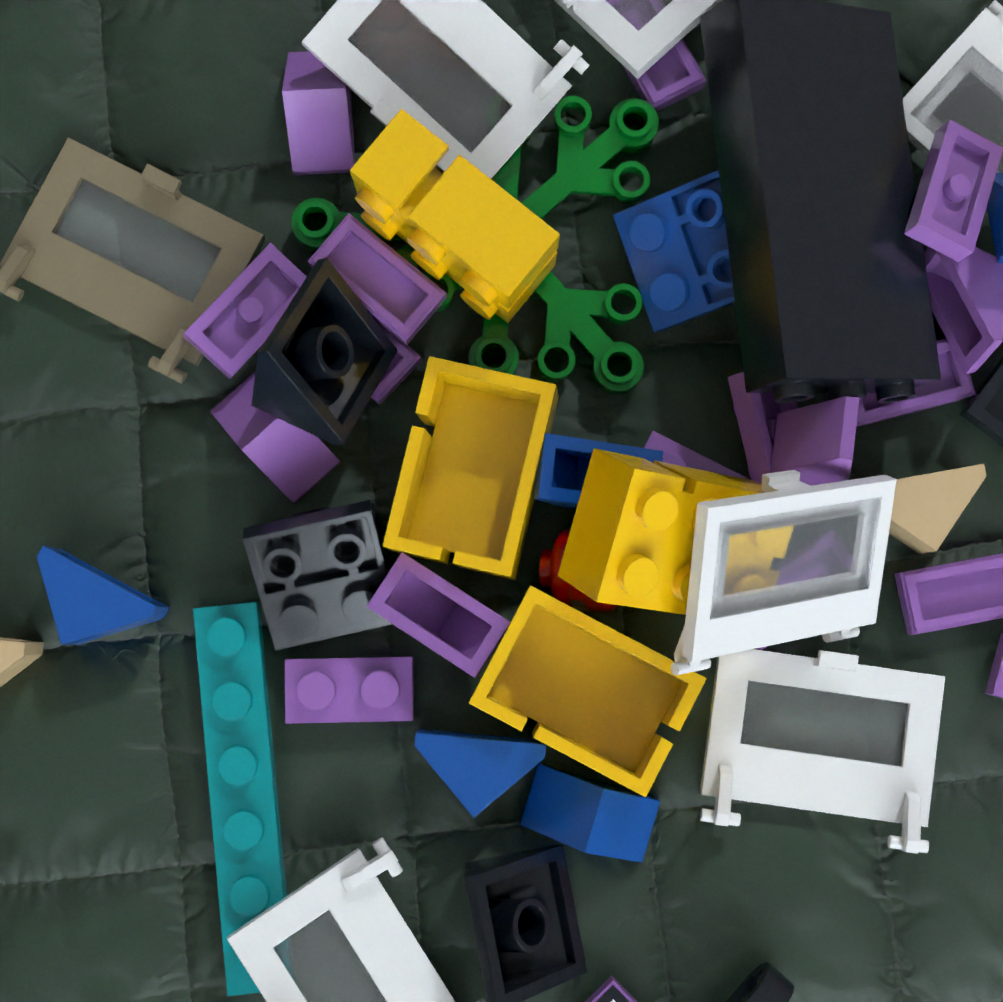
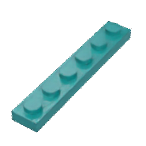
(239, 772)

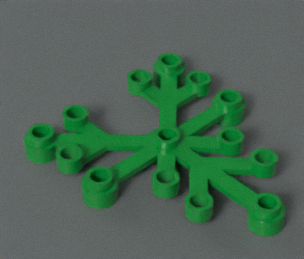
(567, 309)

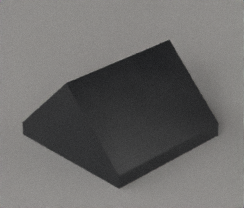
(322, 358)
(524, 922)

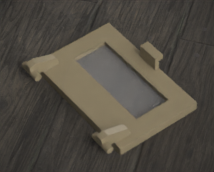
(128, 250)

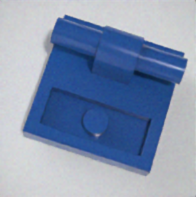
(679, 252)

